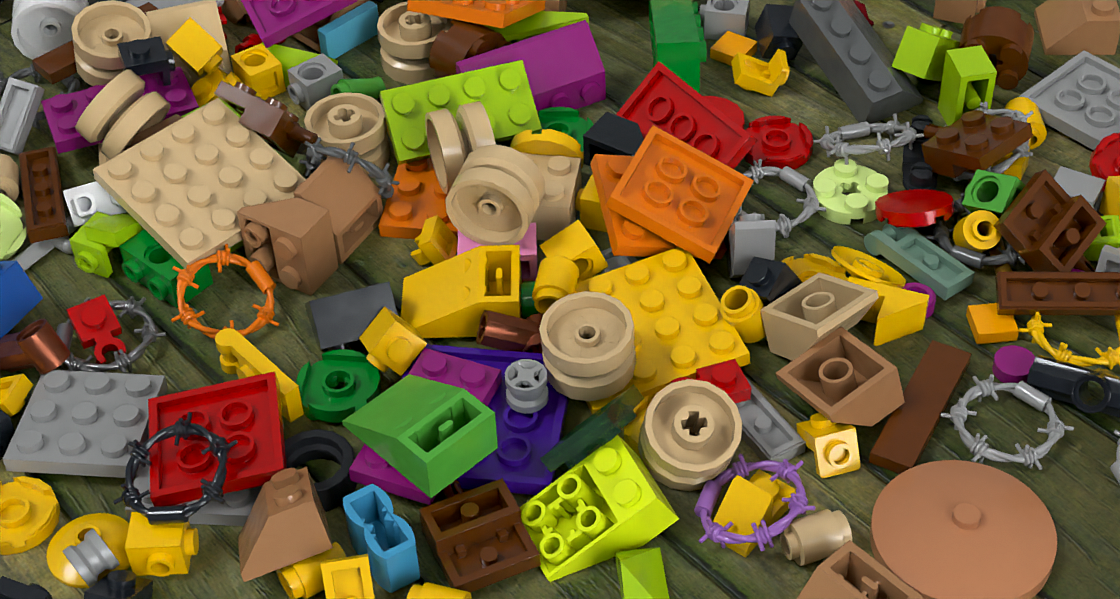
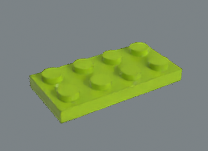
(499, 88)

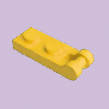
(245, 360)

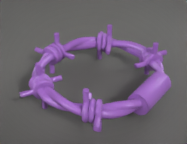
(761, 535)

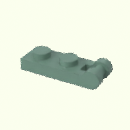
(920, 259)

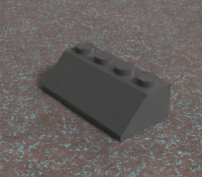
(853, 58)

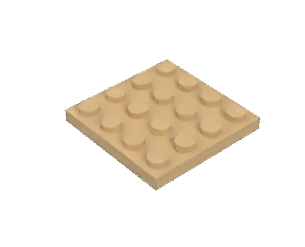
(195, 179)

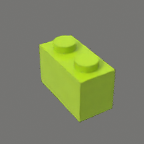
(924, 51)
(965, 82)

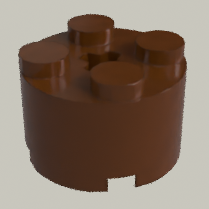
(1004, 40)
(462, 42)

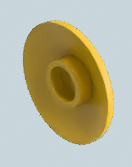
(867, 267)
(109, 527)

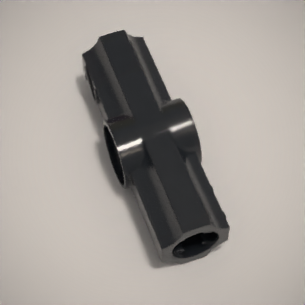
(1070, 384)

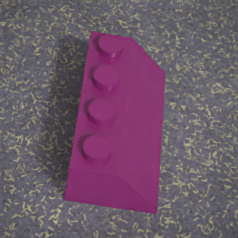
(559, 65)

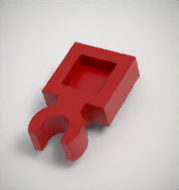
(97, 326)
(726, 376)

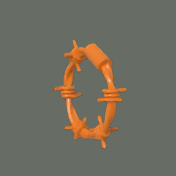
(221, 258)

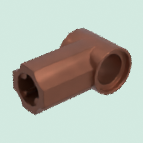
(510, 332)
(33, 347)

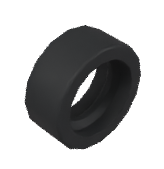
(328, 446)

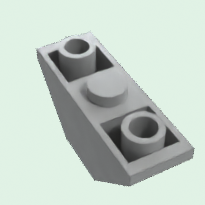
(749, 238)

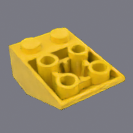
(455, 292)

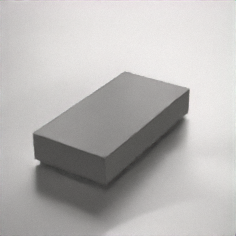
(17, 113)

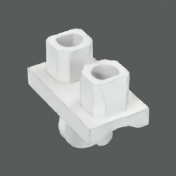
(87, 200)

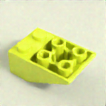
(596, 510)

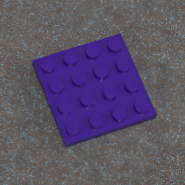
(520, 436)

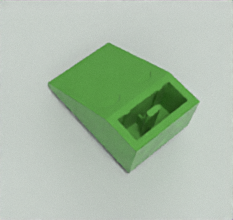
(426, 431)

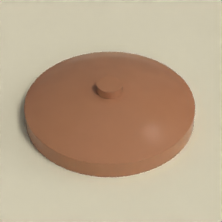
(963, 532)

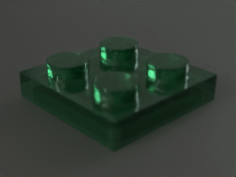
(594, 430)

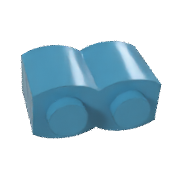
(382, 536)

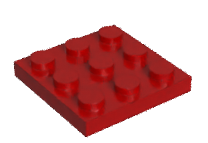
(234, 410)

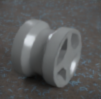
(526, 386)
(91, 557)

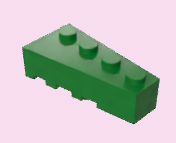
(678, 38)

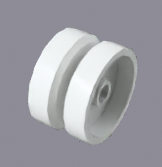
(43, 24)

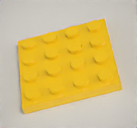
(673, 320)

